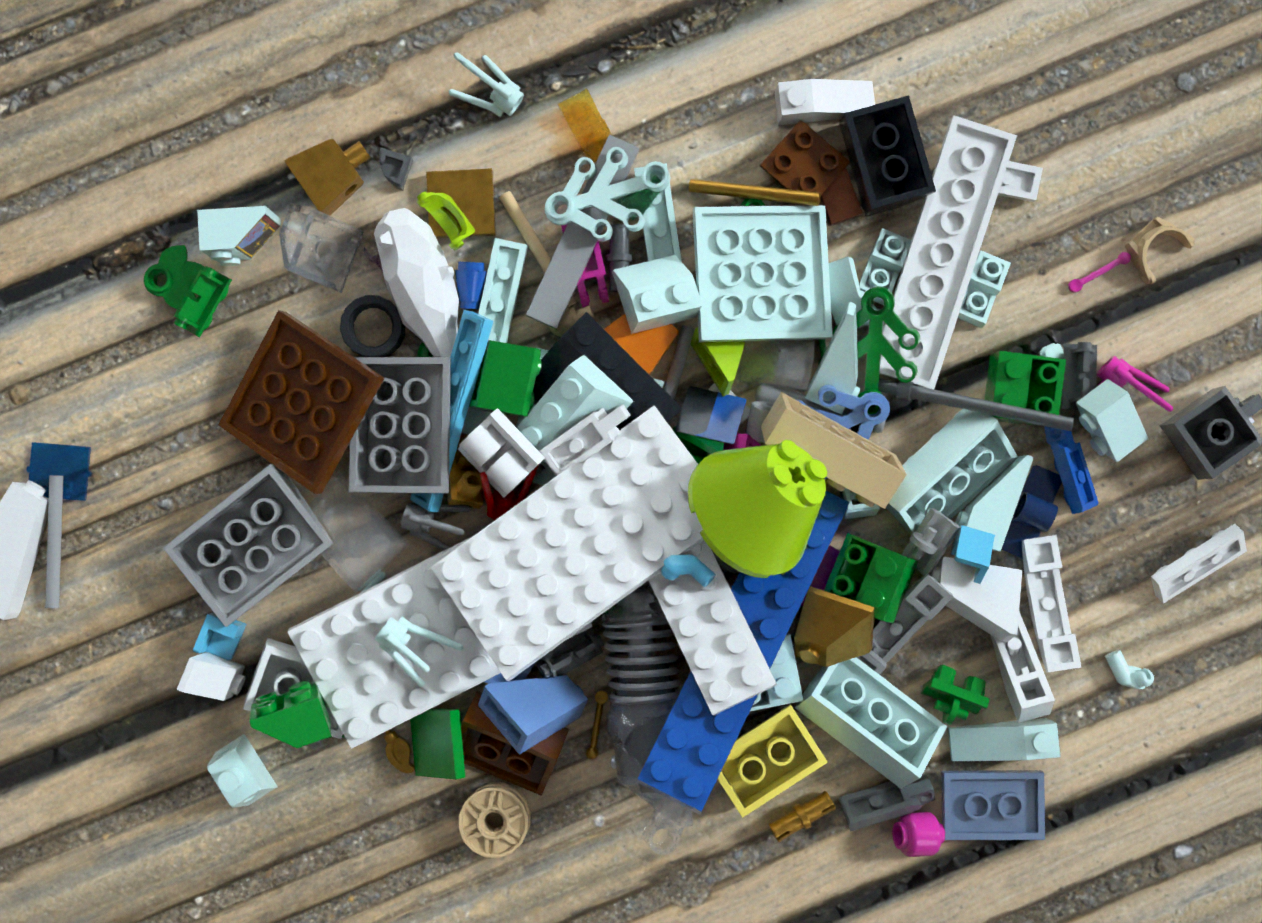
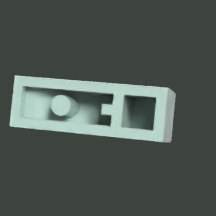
(838, 363)
(997, 502)
(1005, 741)

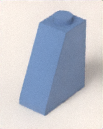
(532, 708)

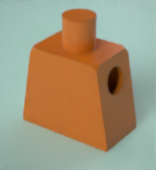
(645, 346)

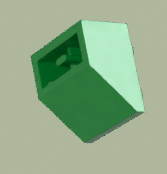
(506, 379)
(1025, 382)
(871, 576)
(294, 716)

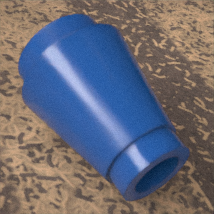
(470, 283)

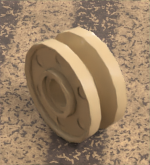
(491, 840)

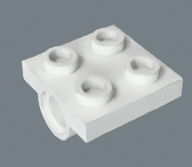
(500, 452)

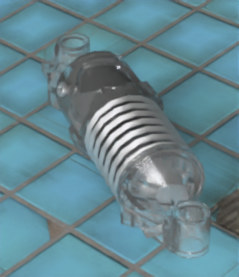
(642, 704)

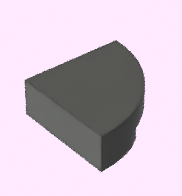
(395, 167)

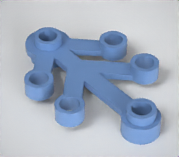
(859, 406)

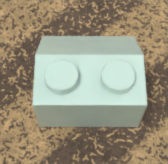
(657, 293)

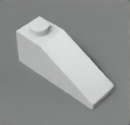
(820, 99)
(1023, 676)

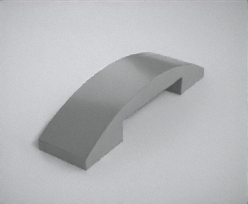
(919, 604)

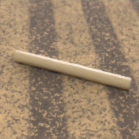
(528, 234)

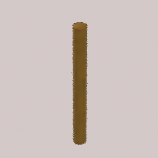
(754, 192)

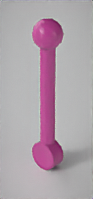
(1076, 285)

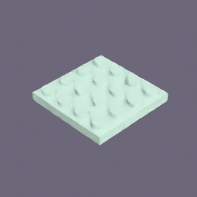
(762, 273)

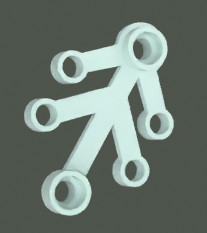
(602, 194)

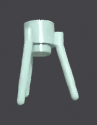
(505, 96)
(393, 640)

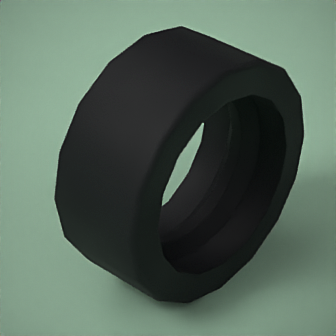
(347, 326)

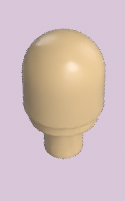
(569, 318)

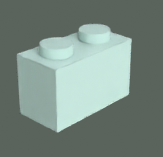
(1111, 421)

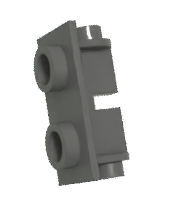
(1079, 373)
(570, 654)

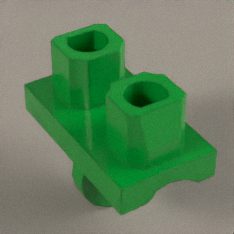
(952, 699)

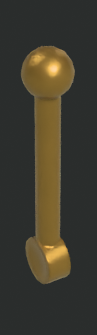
(601, 697)

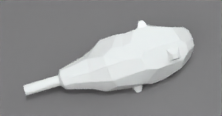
(419, 279)

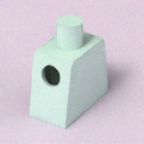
(240, 773)

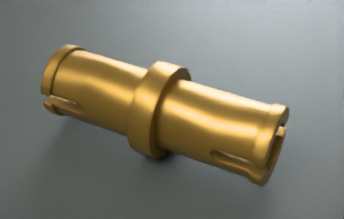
(802, 816)

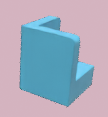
(974, 549)
(219, 639)

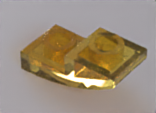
(585, 123)

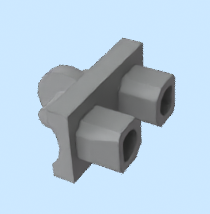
(931, 540)

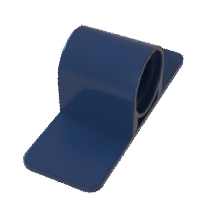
(1034, 509)

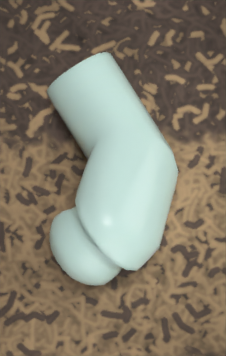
(1128, 675)

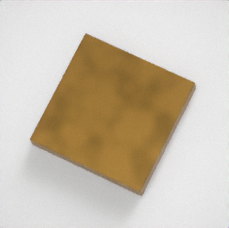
(471, 192)

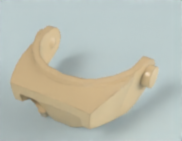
(1139, 244)

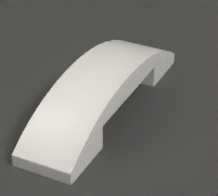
(1048, 604)

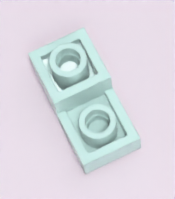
(885, 262)
(844, 288)
(982, 288)

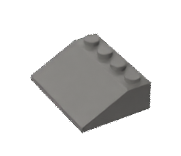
(405, 430)
(249, 544)

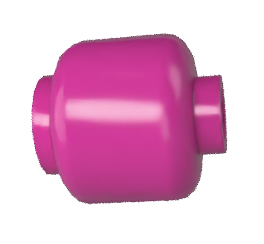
(918, 834)

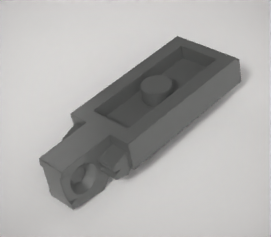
(884, 803)

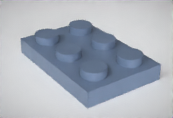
(993, 805)

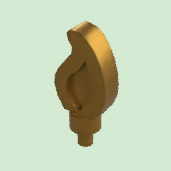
(398, 752)

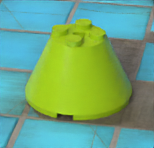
(758, 505)

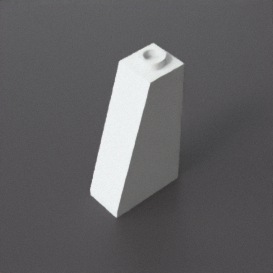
(21, 531)

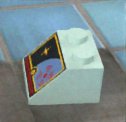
(235, 232)

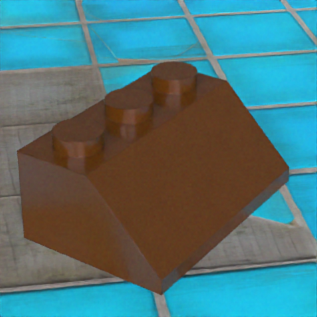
(492, 753)

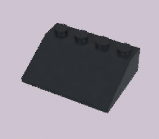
(590, 339)

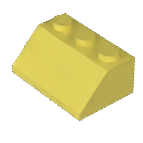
(769, 761)

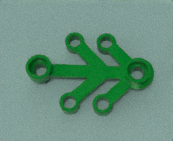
(876, 343)

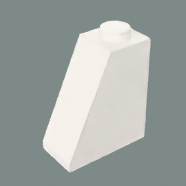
(987, 605)

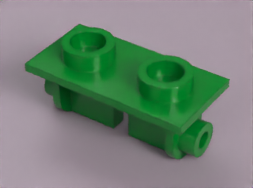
(211, 290)

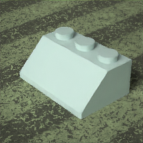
(570, 400)

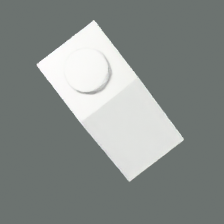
(212, 677)

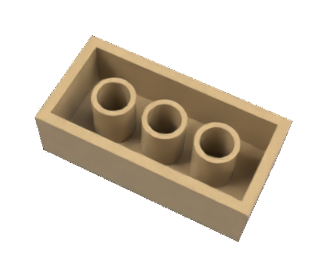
(848, 457)

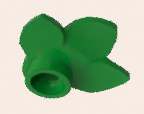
(178, 273)

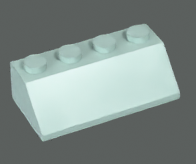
(951, 468)
(873, 720)

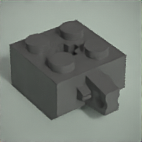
(1233, 435)

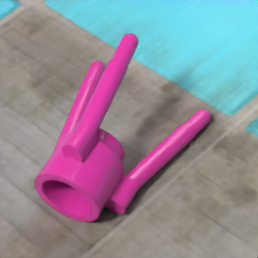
(1121, 372)

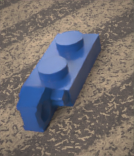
(1073, 470)

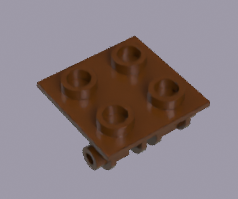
(804, 161)

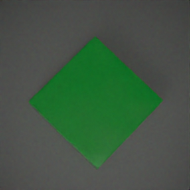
(438, 744)

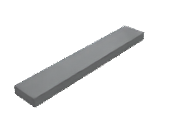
(575, 248)

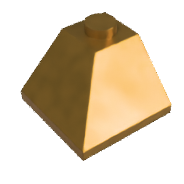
(833, 629)

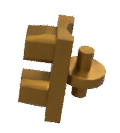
(464, 483)

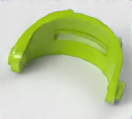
(435, 205)

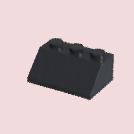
(887, 155)

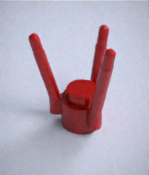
(499, 505)

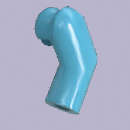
(687, 564)

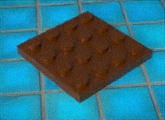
(300, 402)

